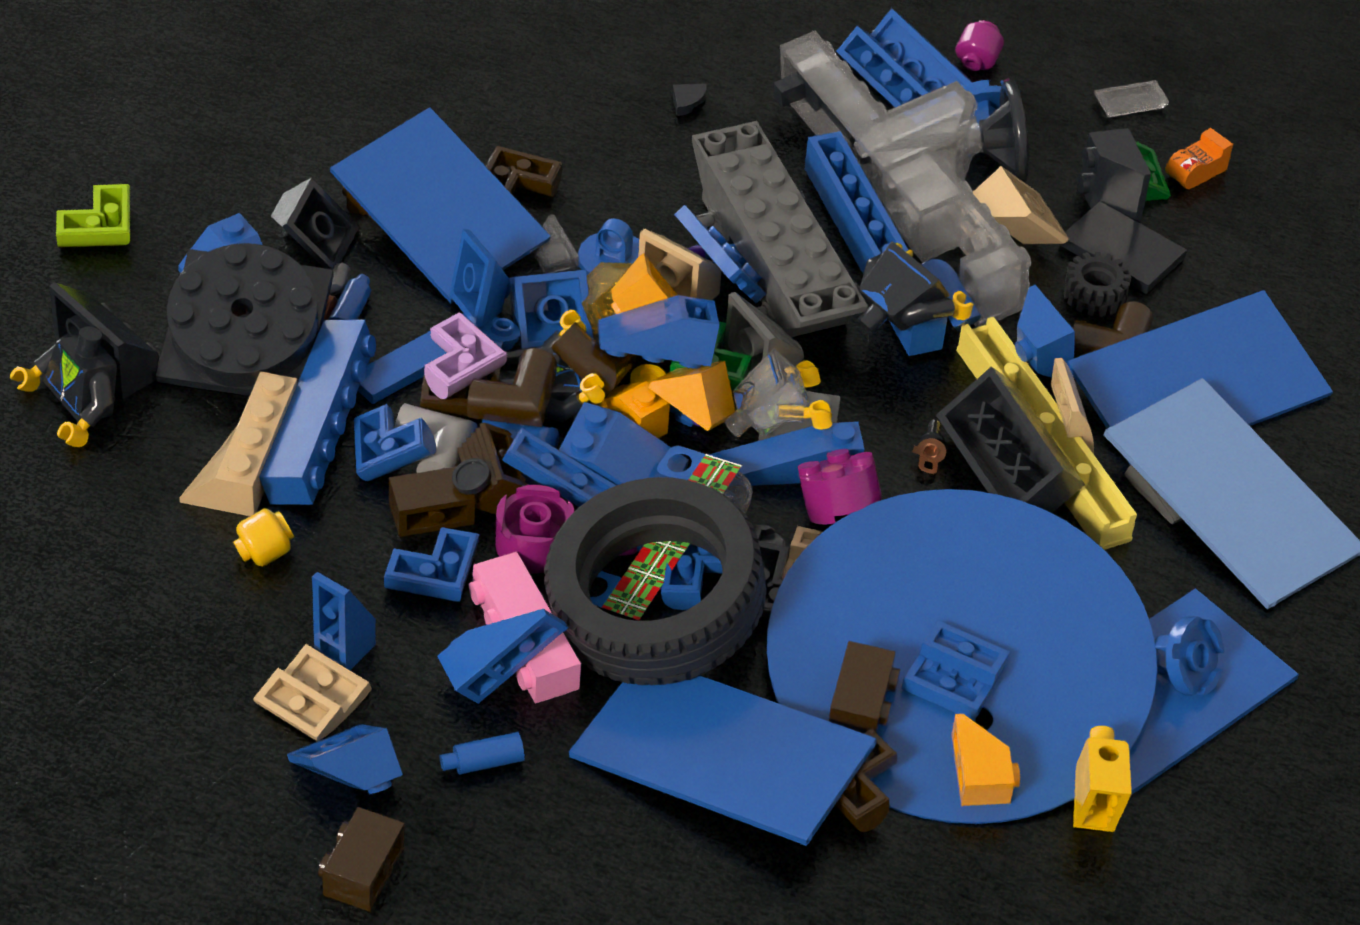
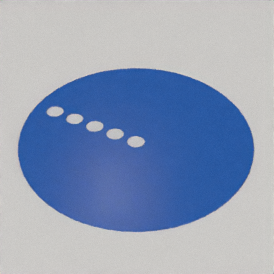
(998, 573)

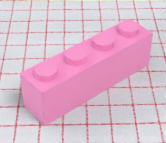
(507, 591)

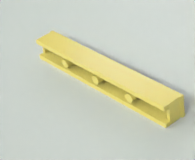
(1099, 503)

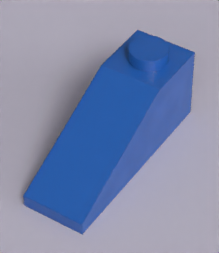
(341, 623)
(494, 652)

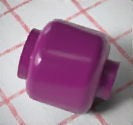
(979, 45)

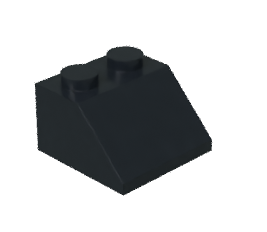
(1114, 172)

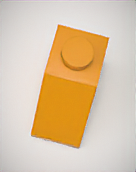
(640, 406)
(982, 765)

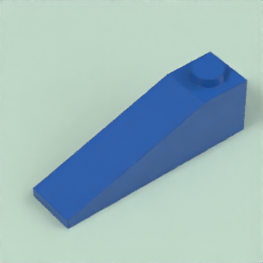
(778, 457)

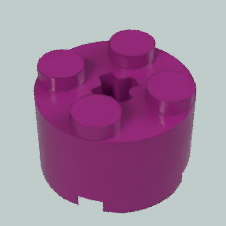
(839, 485)
(529, 524)

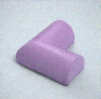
(467, 358)

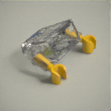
(776, 395)

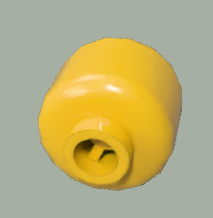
(263, 537)

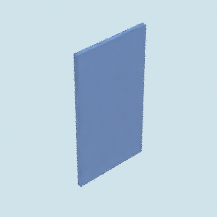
(1235, 492)

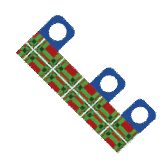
(646, 574)

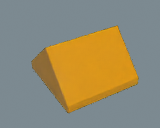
(698, 393)

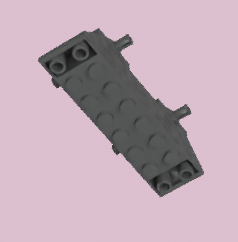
(774, 230)

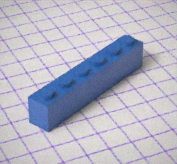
(317, 412)

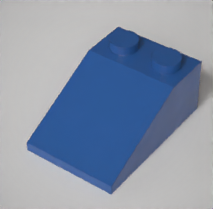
(616, 446)

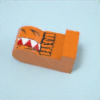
(1200, 160)

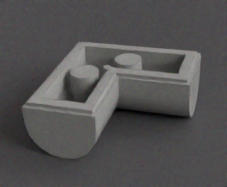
(447, 431)

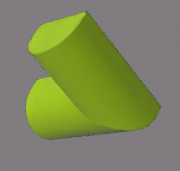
(103, 225)

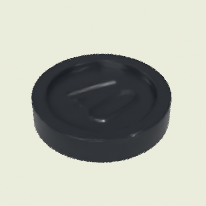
(471, 476)

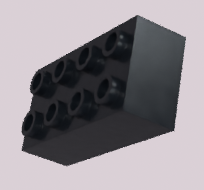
(1009, 443)

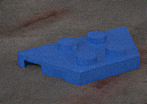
(723, 254)

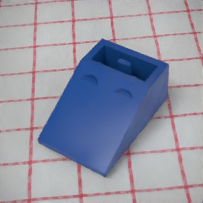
(668, 329)

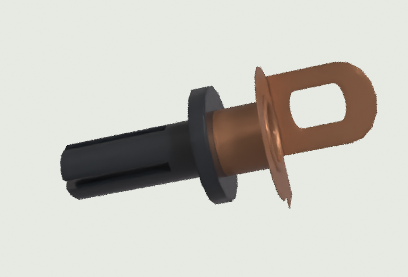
(931, 447)

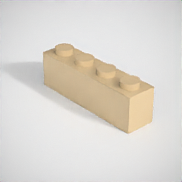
(232, 475)

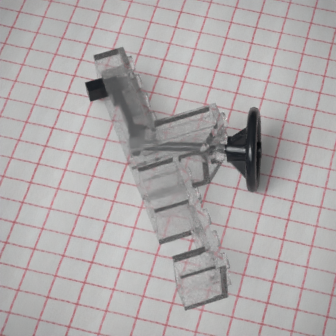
(920, 164)

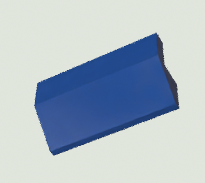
(899, 60)

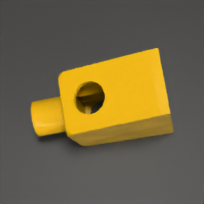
(1101, 781)

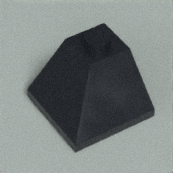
(316, 222)

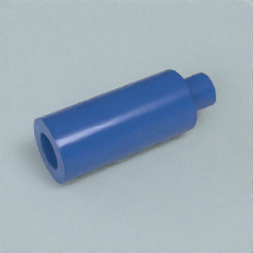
(352, 299)
(484, 754)

